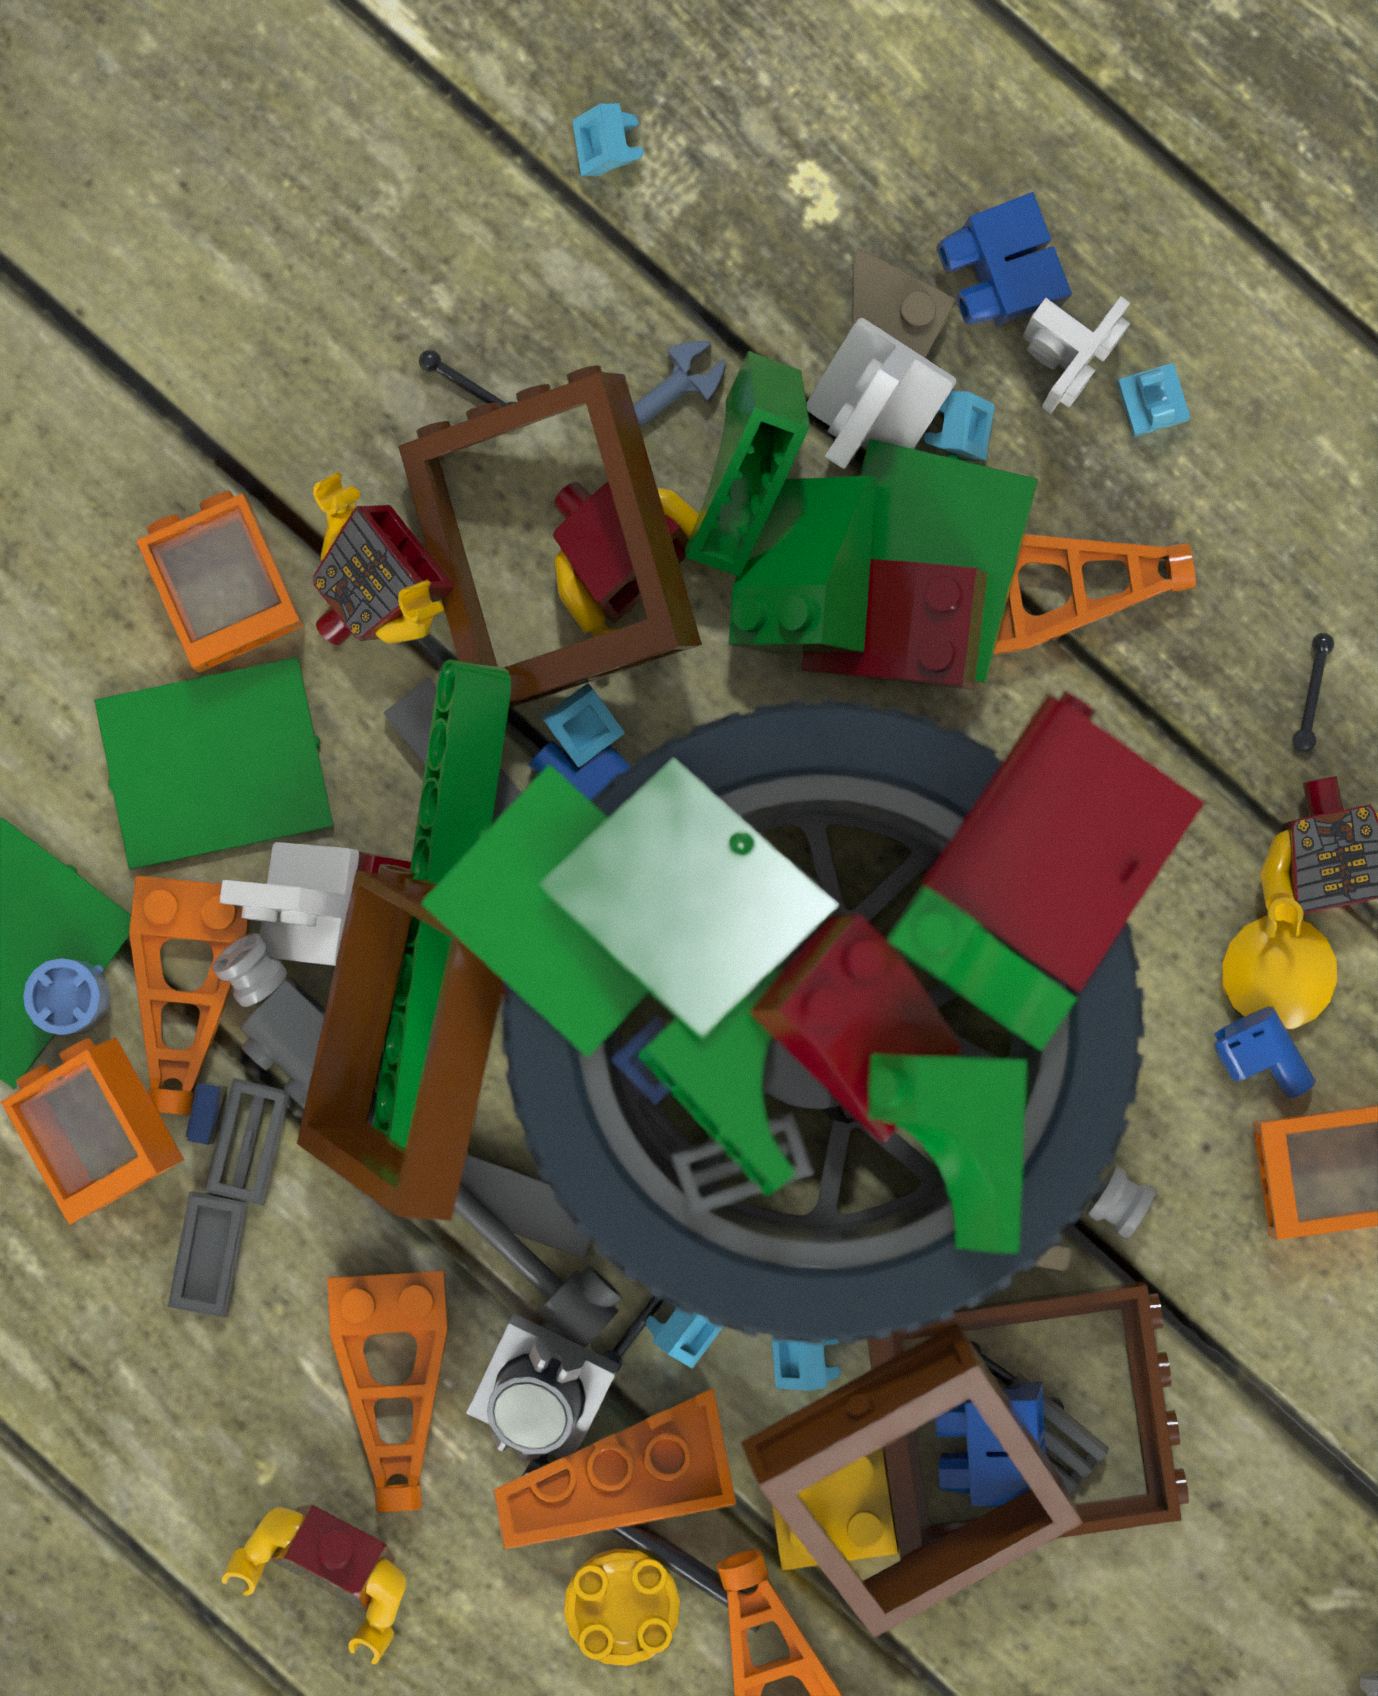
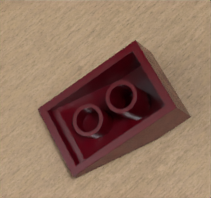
(918, 626)
(850, 1000)

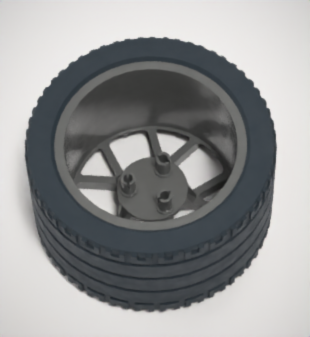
(826, 1269)

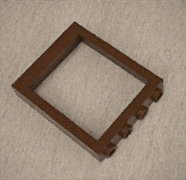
(641, 515)
(334, 1127)
(872, 1414)
(1156, 1426)

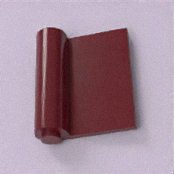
(1063, 841)

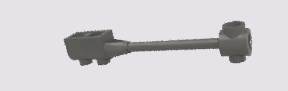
(288, 1033)

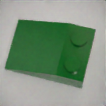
(808, 570)

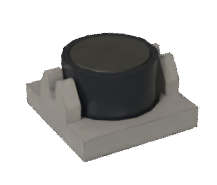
(539, 1396)

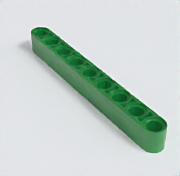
(452, 812)

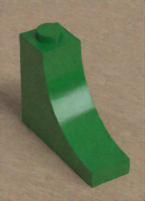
(757, 449)
(979, 968)
(723, 1086)
(972, 1126)

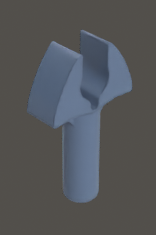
(679, 383)

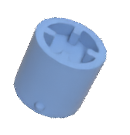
(66, 996)

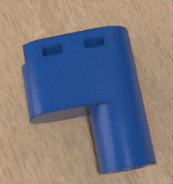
(589, 778)
(1263, 1043)

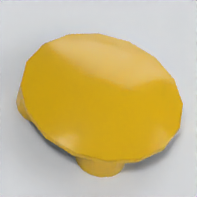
(1280, 971)
(621, 1607)

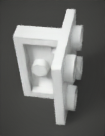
(1064, 341)
(877, 393)
(301, 903)

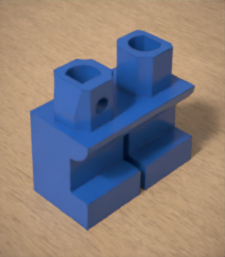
(1009, 261)
(987, 1468)

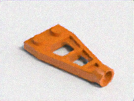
(1024, 631)
(184, 911)
(391, 1305)
(759, 1607)

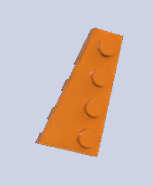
(633, 1477)

